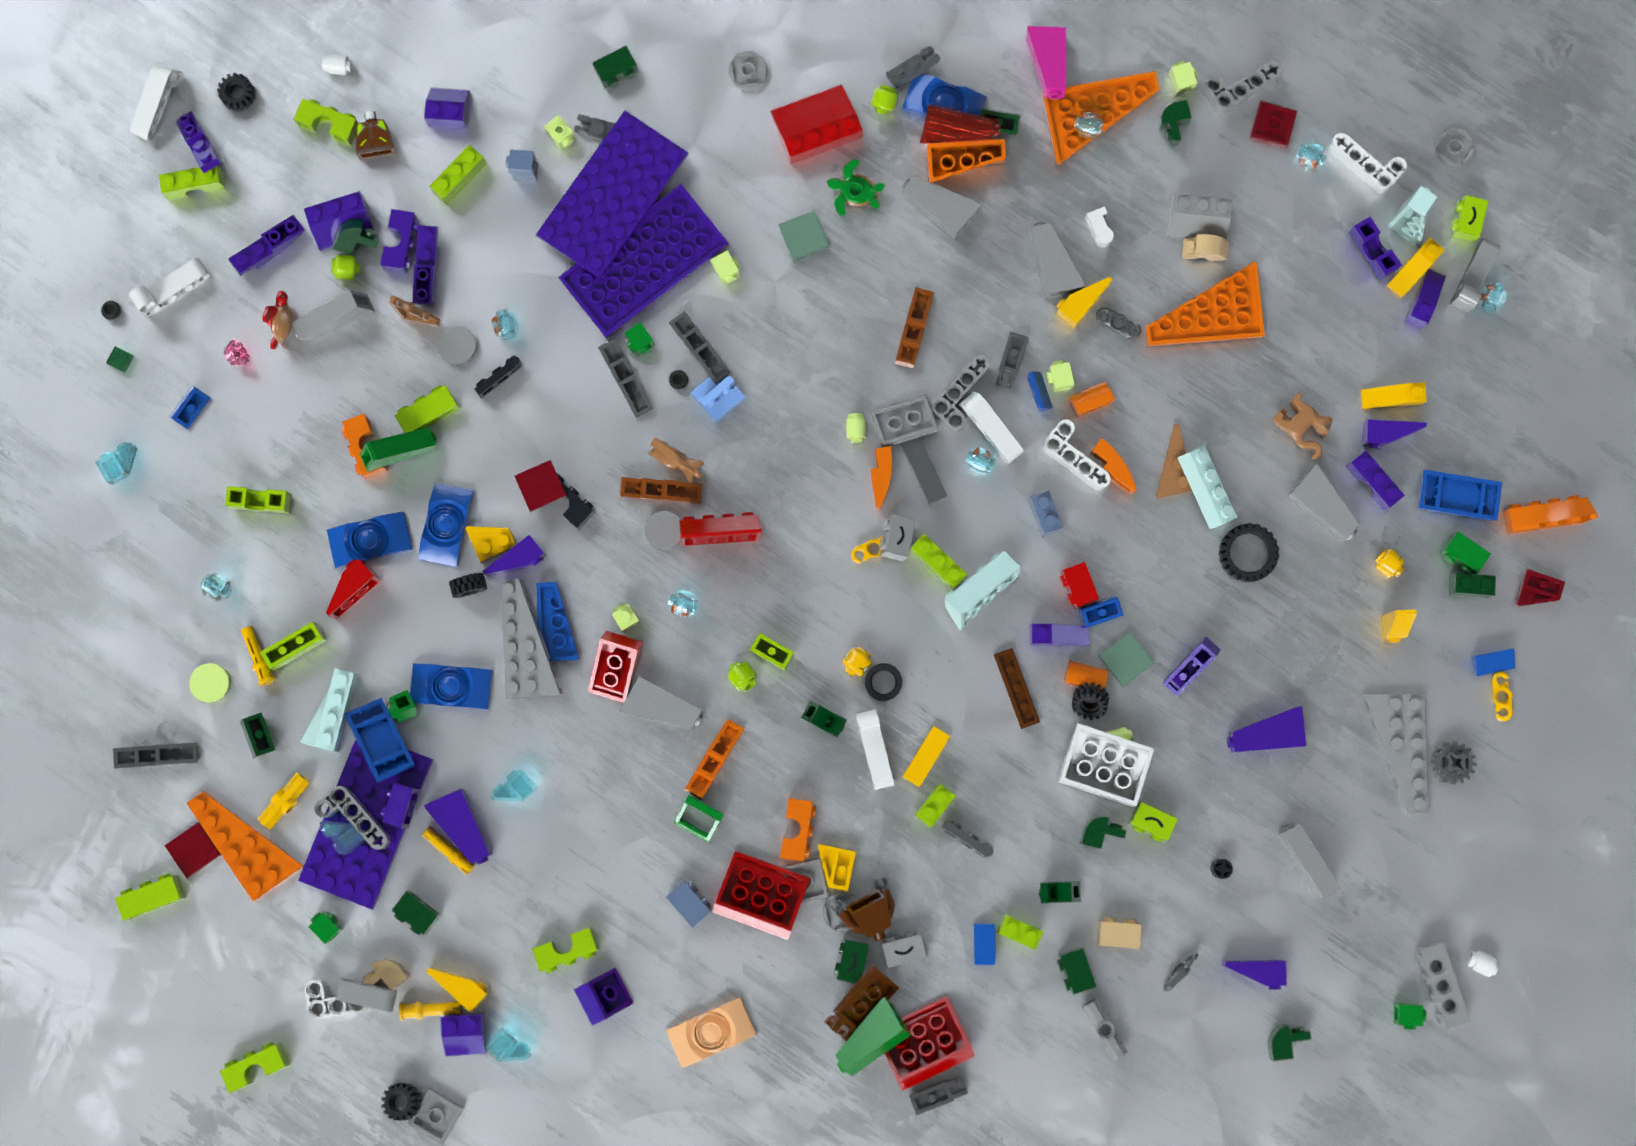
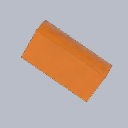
(1091, 399)
(1080, 673)

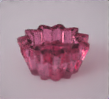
(236, 353)

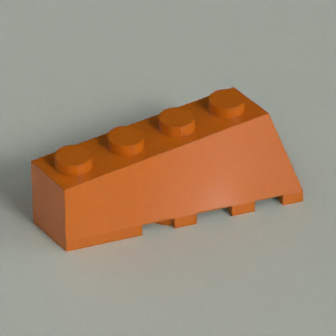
(958, 157)
(1548, 515)

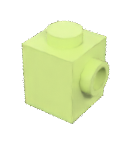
(1183, 77)
(559, 132)
(726, 267)
(1060, 376)
(625, 617)

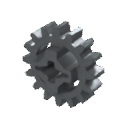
(1447, 756)

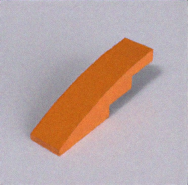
(714, 759)

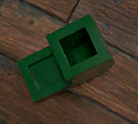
(1172, 117)
(352, 232)
(824, 719)
(1095, 830)
(1060, 892)
(1280, 1041)

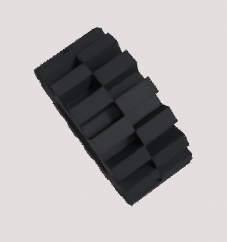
(230, 82)
(468, 585)
(1090, 709)
(389, 1102)

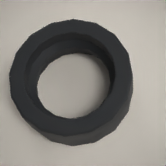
(883, 667)

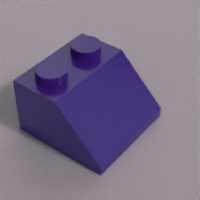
(447, 107)
(400, 805)
(603, 996)
(463, 1034)

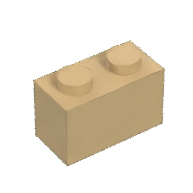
(1119, 934)

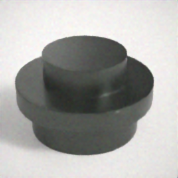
(111, 310)
(678, 379)

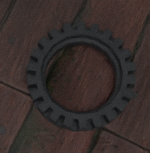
(1263, 534)

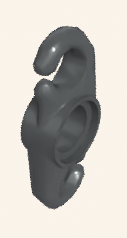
(1127, 324)
(1180, 972)

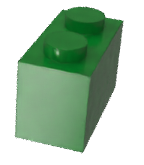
(1464, 553)

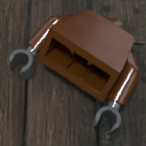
(869, 914)

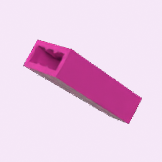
(1048, 55)

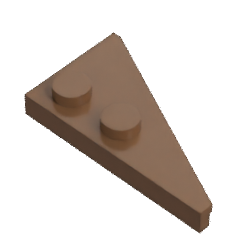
(408, 311)
(1172, 477)

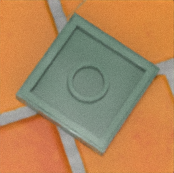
(803, 235)
(1126, 659)

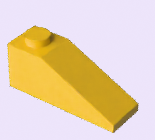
(1415, 267)
(1080, 302)
(1394, 396)
(1397, 624)
(462, 988)

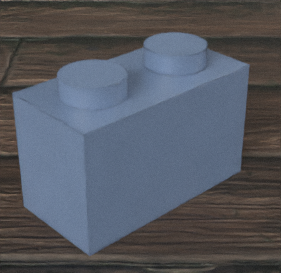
(522, 165)
(1045, 513)
(689, 903)

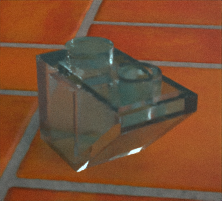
(117, 464)
(517, 788)
(344, 836)
(506, 1048)

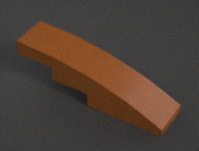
(914, 327)
(660, 490)

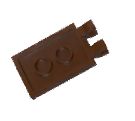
(860, 1002)

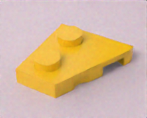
(490, 541)
(837, 866)

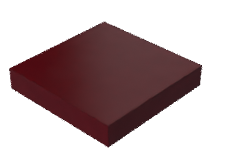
(1273, 124)
(540, 486)
(192, 850)

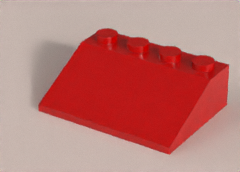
(817, 124)
(719, 530)
(761, 895)
(934, 1044)

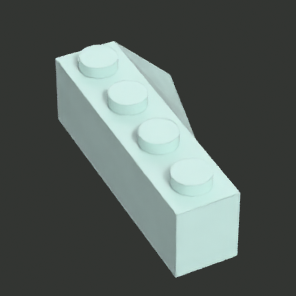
(1411, 216)
(1207, 486)
(981, 588)
(329, 720)

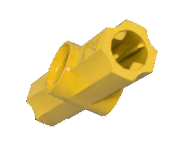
(283, 801)

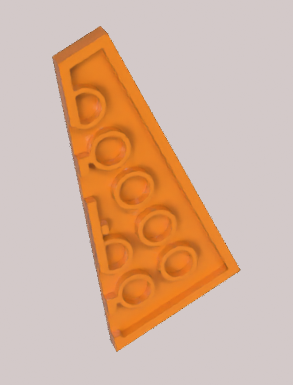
(248, 853)

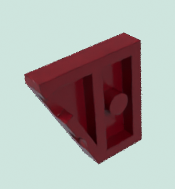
(1538, 589)

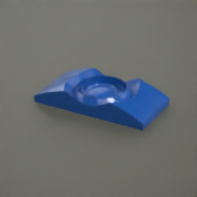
(932, 90)
(1460, 495)
(445, 524)
(369, 539)
(451, 686)
(379, 740)

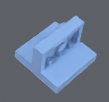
(718, 398)

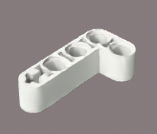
(154, 98)
(1365, 159)
(170, 288)
(991, 426)
(1079, 458)
(875, 749)
(327, 1002)

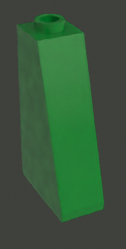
(397, 448)
(873, 1038)

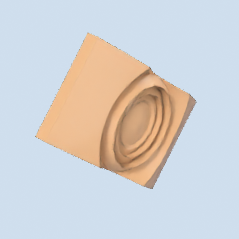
(711, 1032)

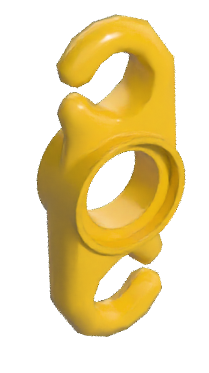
(865, 549)
(1504, 687)

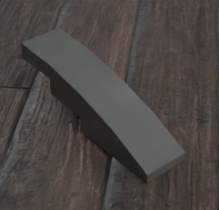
(699, 347)
(625, 377)
(923, 470)
(155, 755)

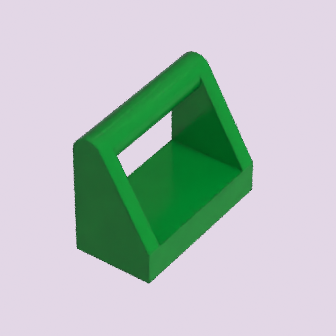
(703, 808)

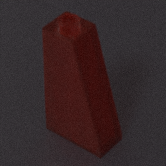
(953, 125)

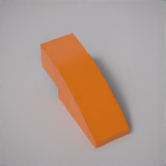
(1114, 465)
(881, 475)

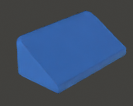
(1039, 391)
(189, 407)
(1101, 611)
(1494, 662)
(984, 944)

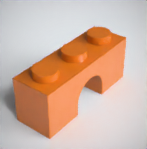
(356, 431)
(801, 812)

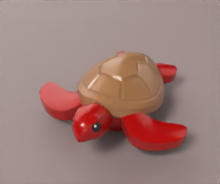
(279, 319)

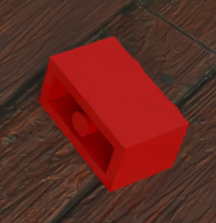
(1079, 585)

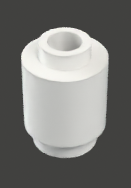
(337, 64)
(1482, 963)

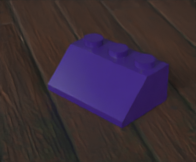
(329, 215)

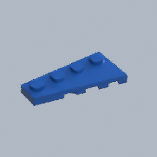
(554, 623)

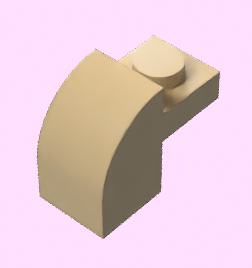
(1206, 246)
(389, 971)

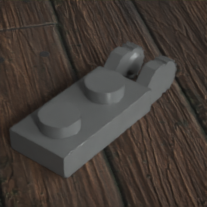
(913, 67)
(598, 128)
(1012, 357)
(968, 839)
(936, 1096)

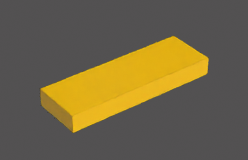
(926, 756)

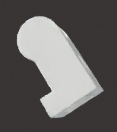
(1100, 231)

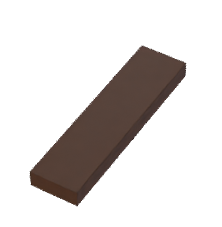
(1016, 688)

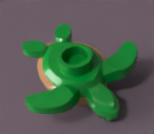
(854, 189)

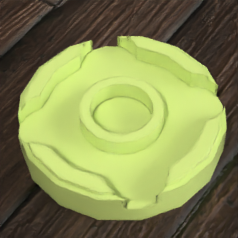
(209, 683)

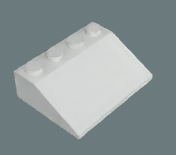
(1105, 765)

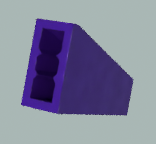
(1275, 732)
(459, 822)

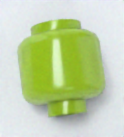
(884, 99)
(344, 267)
(742, 676)

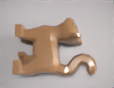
(1298, 425)
(676, 459)

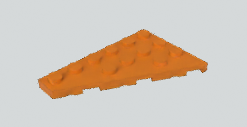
(1109, 98)
(1219, 314)

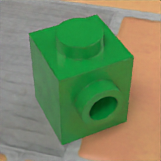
(639, 340)
(402, 707)
(325, 926)
(1409, 1015)

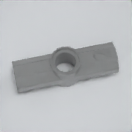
(1111, 1040)

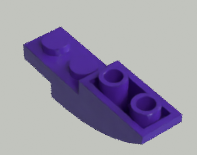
(197, 141)
(268, 246)
(426, 265)

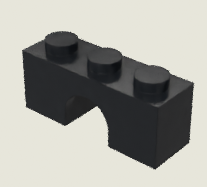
(578, 511)

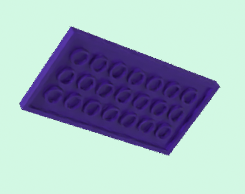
(612, 194)
(659, 255)
(363, 871)

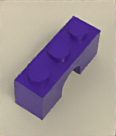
(1367, 240)
(398, 257)
(1383, 488)

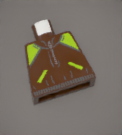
(373, 137)

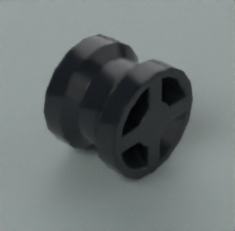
(1226, 868)

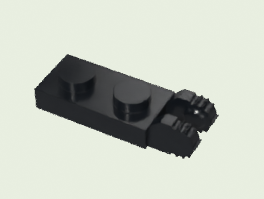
(498, 376)

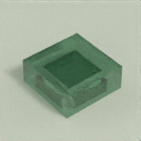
(120, 359)

